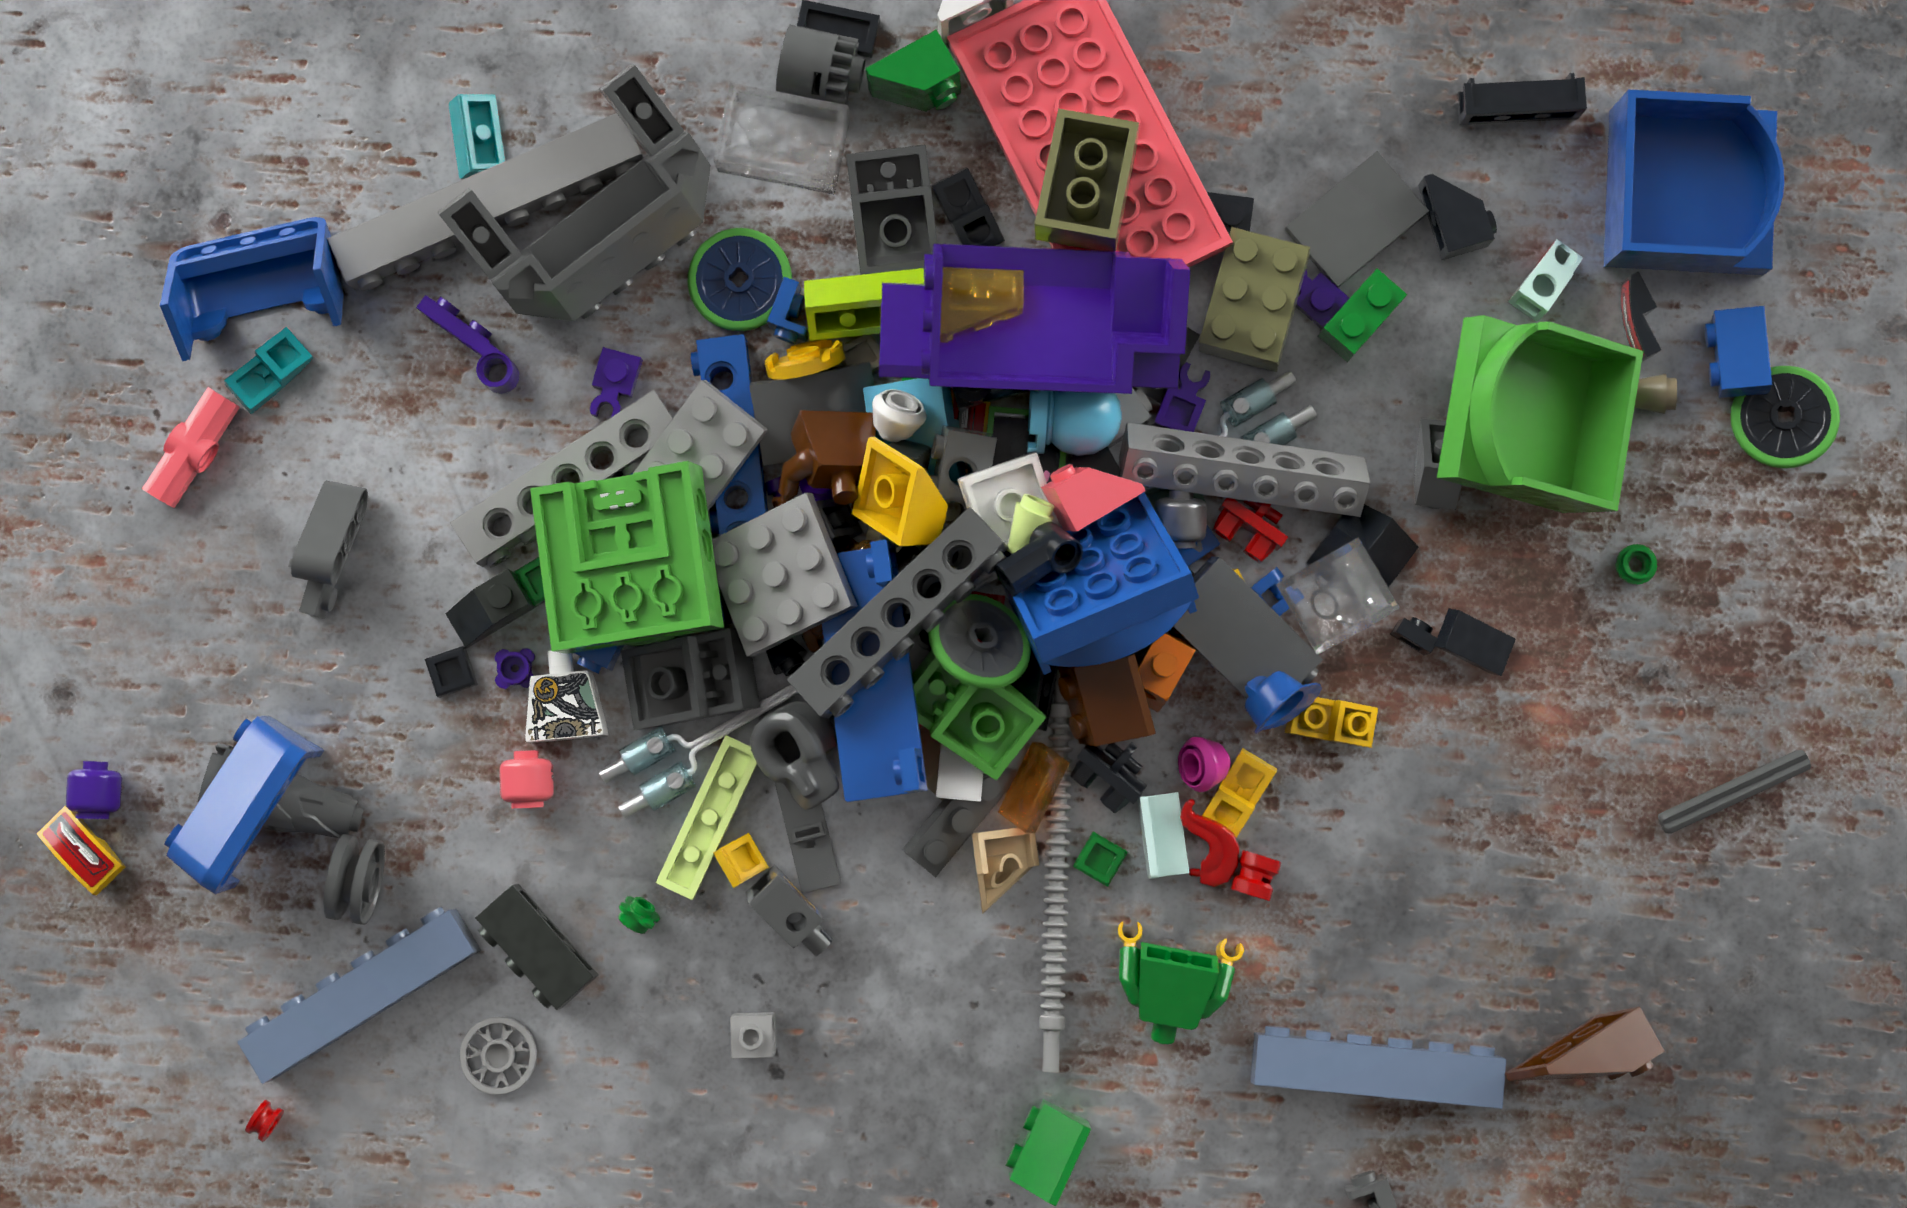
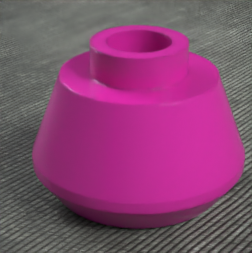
(1203, 763)

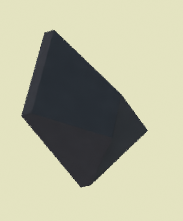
(1380, 535)

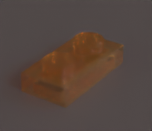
(1033, 787)

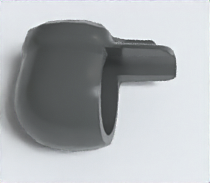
(793, 750)

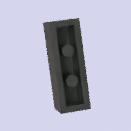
(535, 947)

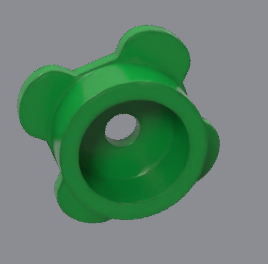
(638, 914)

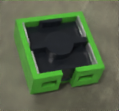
(1012, 435)

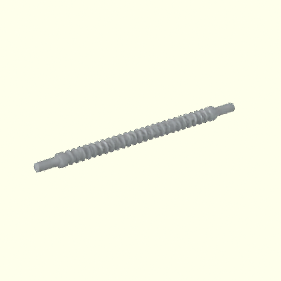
(1051, 1020)

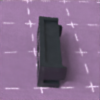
(1522, 101)

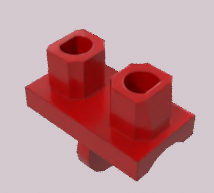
(1265, 537)

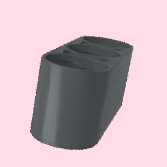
(329, 533)

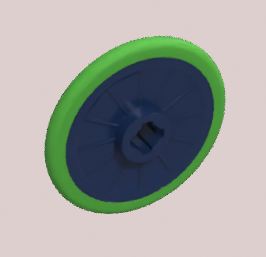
(719, 262)

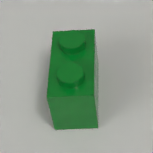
(1362, 315)

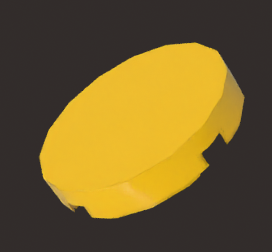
(805, 359)

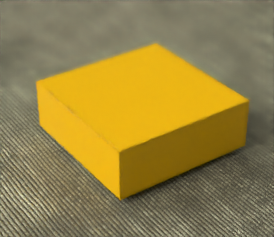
(741, 860)

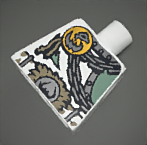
(564, 703)

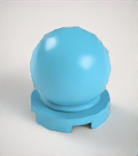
(1073, 421)

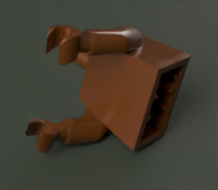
(828, 454)

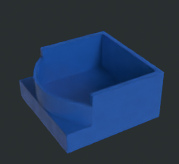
(1691, 183)
(1117, 597)

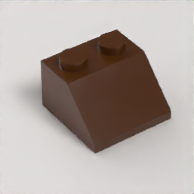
(1106, 702)

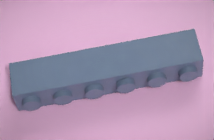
(359, 995)
(1378, 1069)

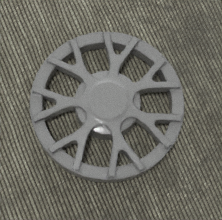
(498, 1055)

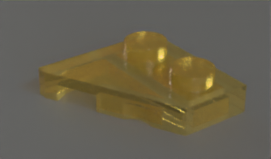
(979, 298)

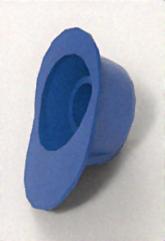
(1277, 699)

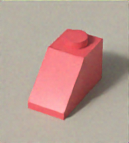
(1086, 495)

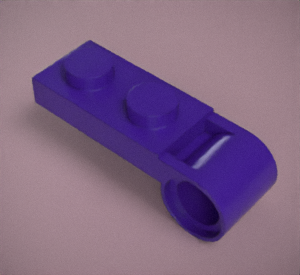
(475, 338)

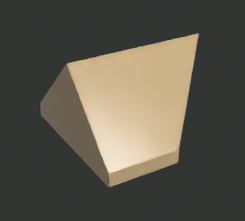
(1002, 860)

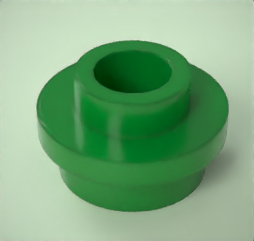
(1647, 559)

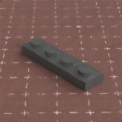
(957, 819)

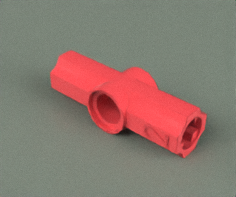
(191, 448)

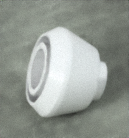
(897, 414)

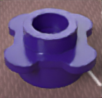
(506, 660)

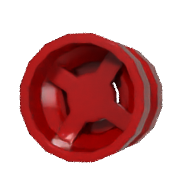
(1256, 875)

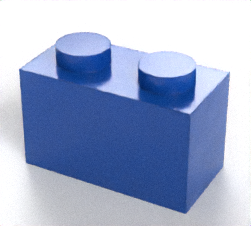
(1739, 352)

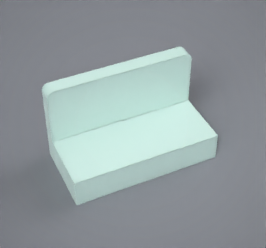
(1163, 835)

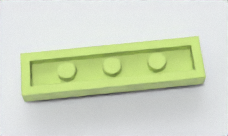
(708, 818)

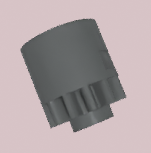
(819, 65)

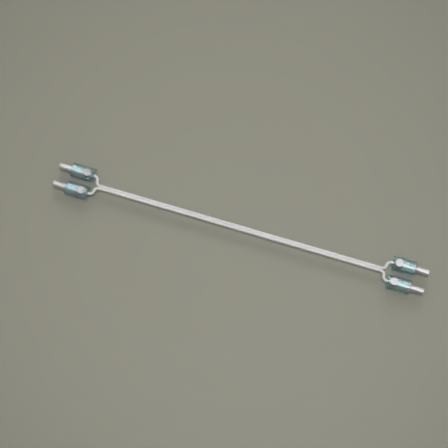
(659, 745)

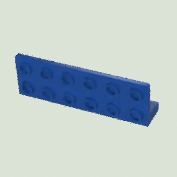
(881, 729)

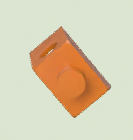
(1163, 667)

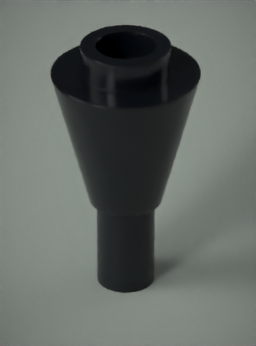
(786, 657)

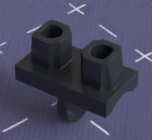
(1115, 768)

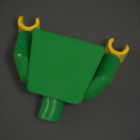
(1174, 984)

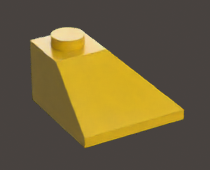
(898, 497)

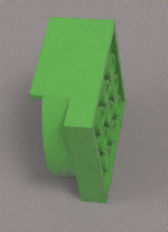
(1540, 414)

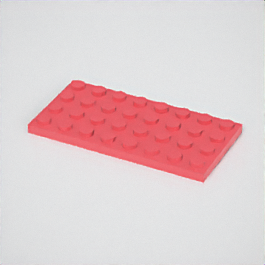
(1079, 61)

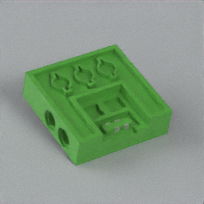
(627, 559)

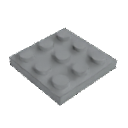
(781, 575)

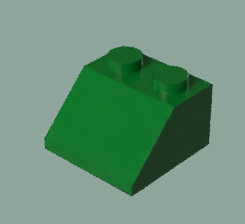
(917, 75)
(1048, 1151)

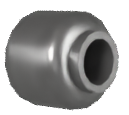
(1183, 517)

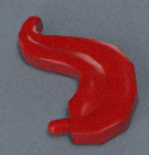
(1223, 851)

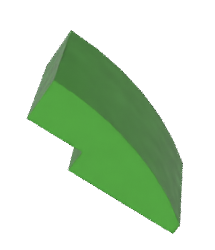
(972, 721)

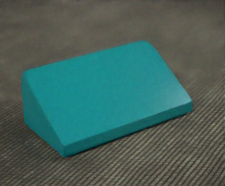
(476, 133)

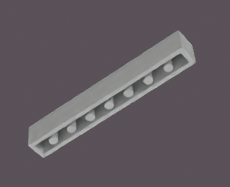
(507, 191)

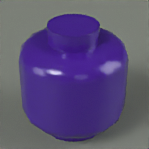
(93, 791)

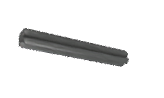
(1734, 791)

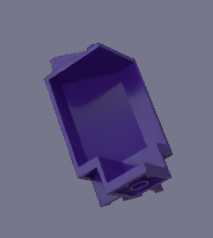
(1084, 324)

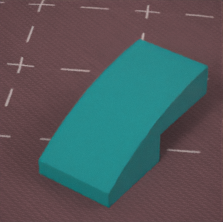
(269, 371)

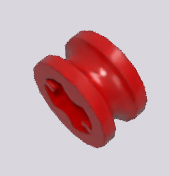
(264, 1120)

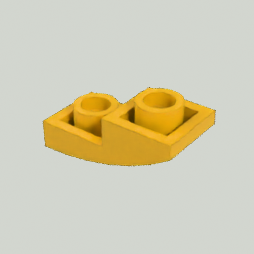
(1336, 722)

